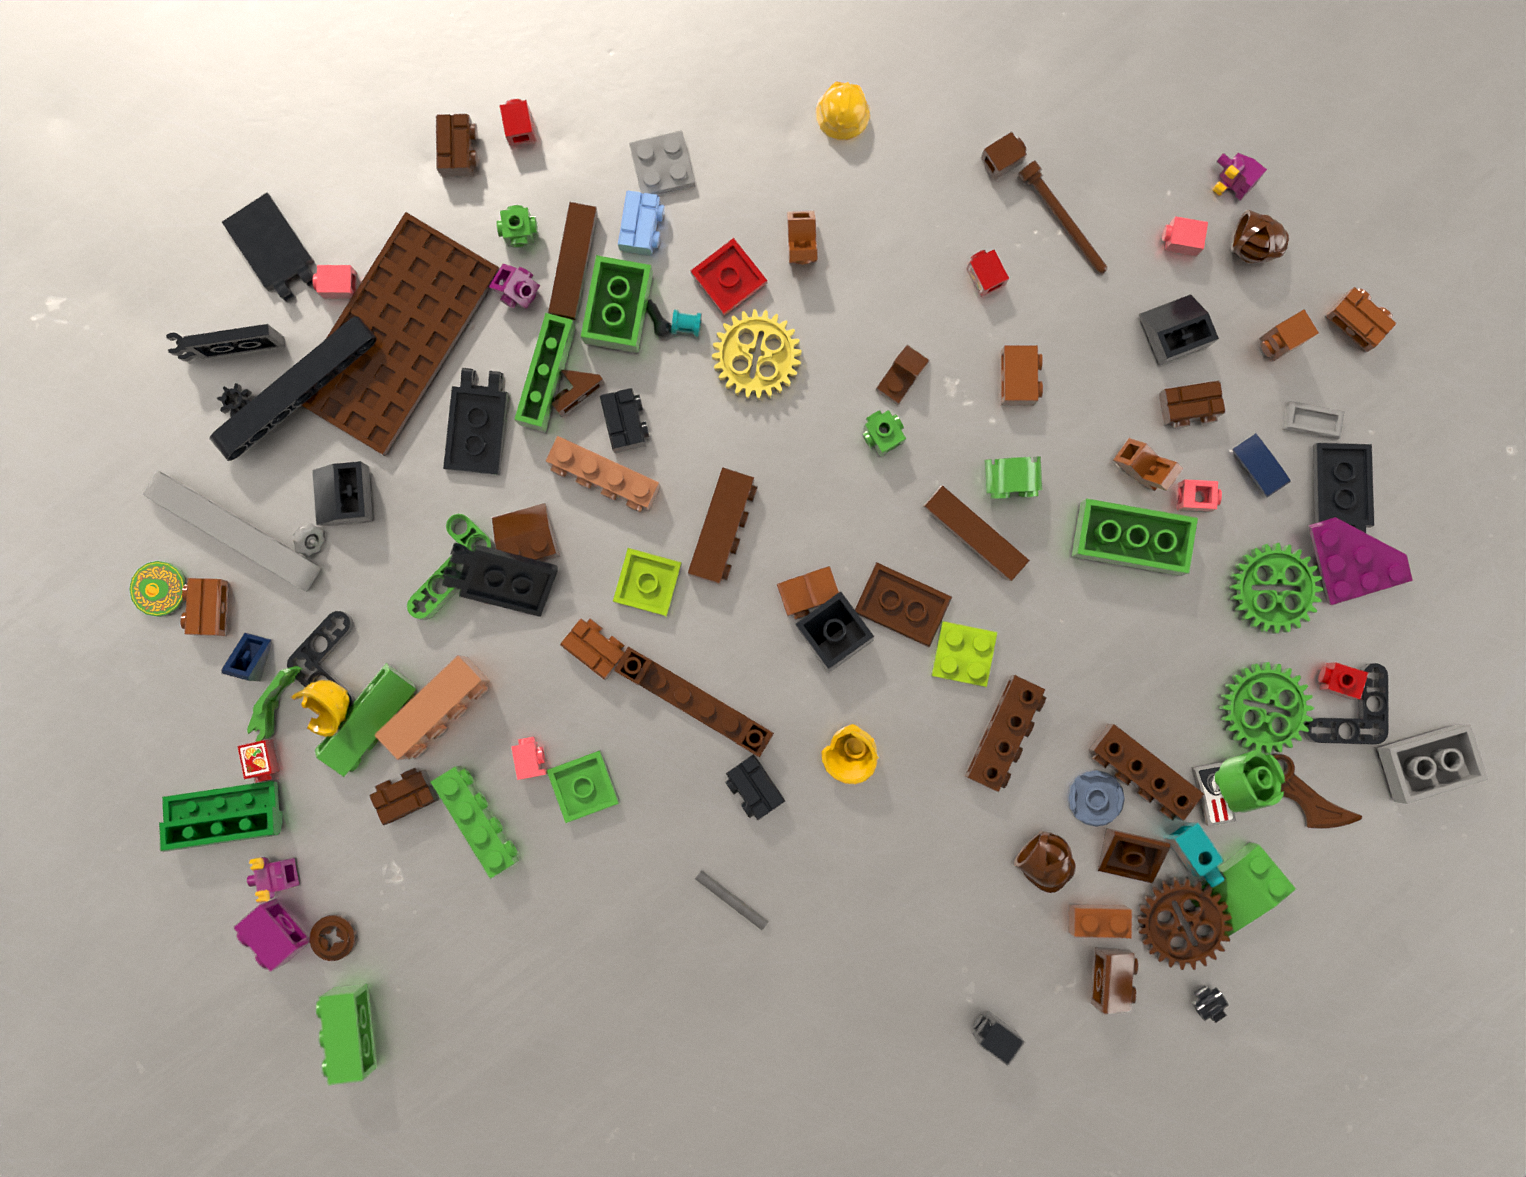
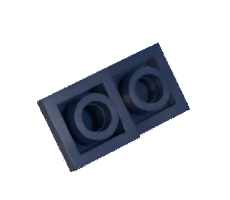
(1261, 465)

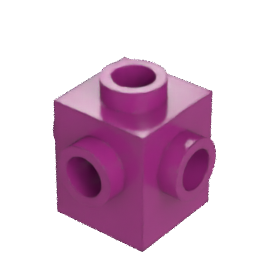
(515, 286)

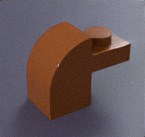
(802, 237)
(1146, 466)

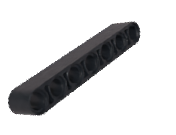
(293, 388)

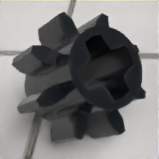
(229, 395)
(1210, 1004)

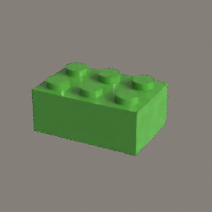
(617, 304)
(346, 1034)

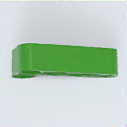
(468, 539)

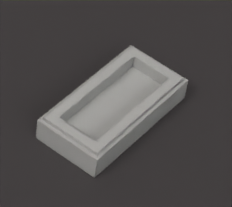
(1313, 420)

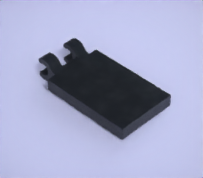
(270, 245)
(225, 342)
(476, 425)
(1344, 483)
(501, 578)

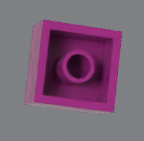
(271, 935)

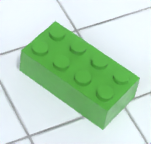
(1134, 537)

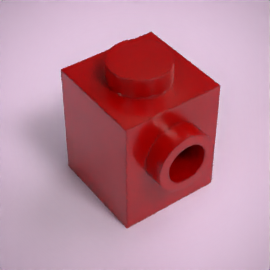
(1342, 680)

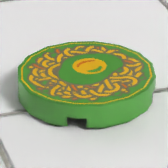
(157, 588)

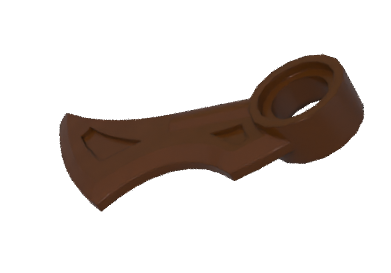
(1317, 810)

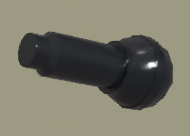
(662, 327)

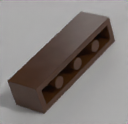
(721, 526)

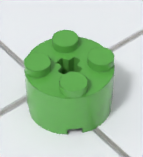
(1013, 476)
(1250, 781)

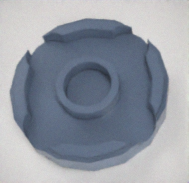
(1095, 798)

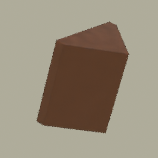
(1132, 855)

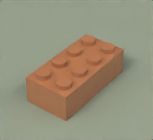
(432, 708)

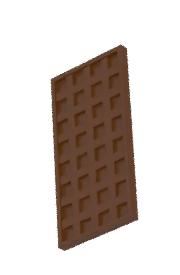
(417, 308)

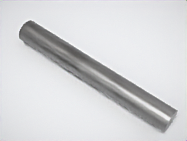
(731, 900)

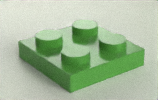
(583, 786)

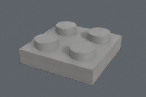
(662, 163)

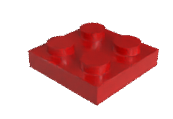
(728, 276)

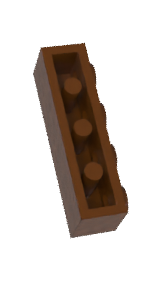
(1005, 733)
(1146, 772)

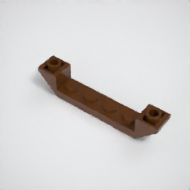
(694, 701)

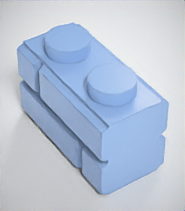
(640, 222)

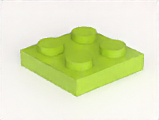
(647, 582)
(964, 654)

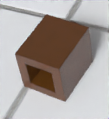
(1004, 155)

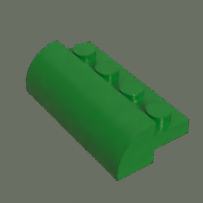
(220, 816)

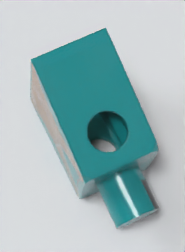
(1188, 844)

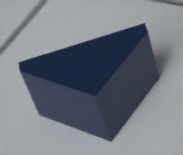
(248, 658)

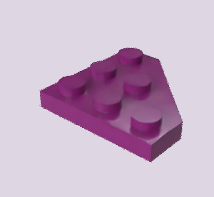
(1355, 561)

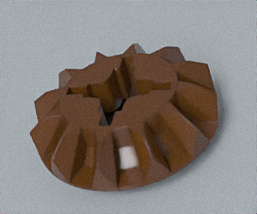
(321, 944)

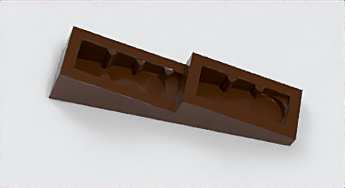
(573, 260)
(976, 533)

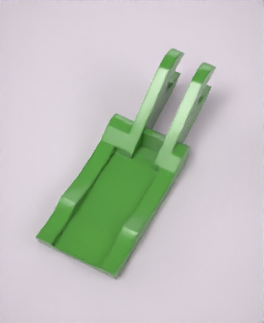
(263, 710)

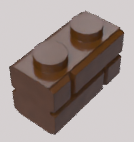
(455, 145)
(1192, 403)
(404, 796)

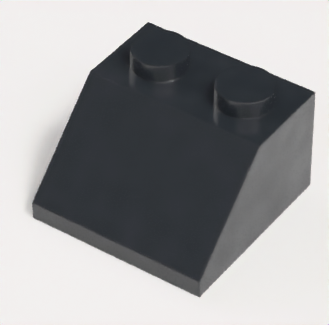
(835, 632)

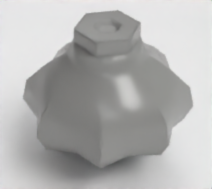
(308, 539)

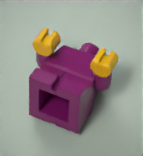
(1238, 174)
(272, 877)

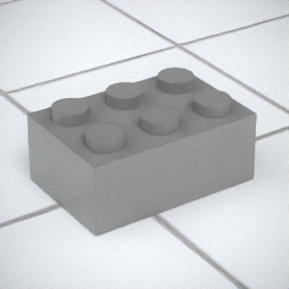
(1432, 763)

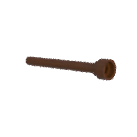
(1032, 175)

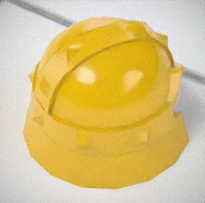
(843, 111)
(327, 701)
(850, 755)

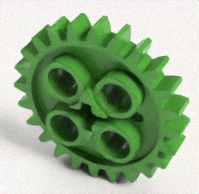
(1275, 564)
(1272, 684)

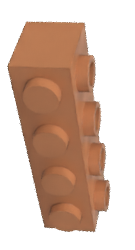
(602, 473)

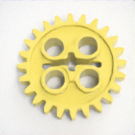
(732, 349)

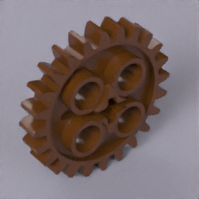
(1207, 912)

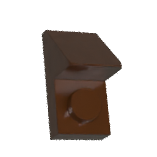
(902, 374)
(583, 386)

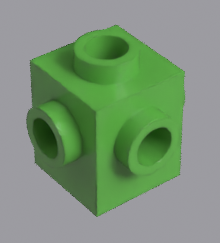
(518, 235)
(883, 442)

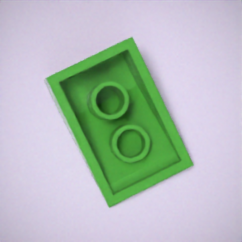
(1250, 886)

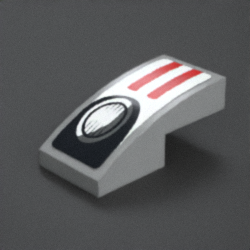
(1213, 803)

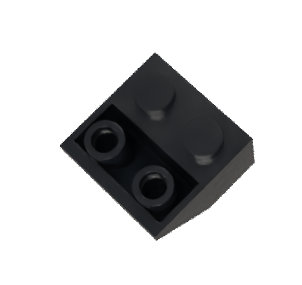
(1178, 328)
(342, 493)

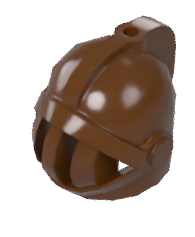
(1259, 238)
(1046, 862)

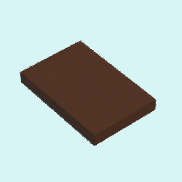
(902, 604)

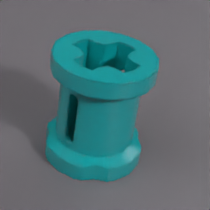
(686, 323)

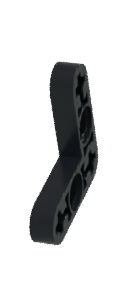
(315, 658)
(1365, 716)

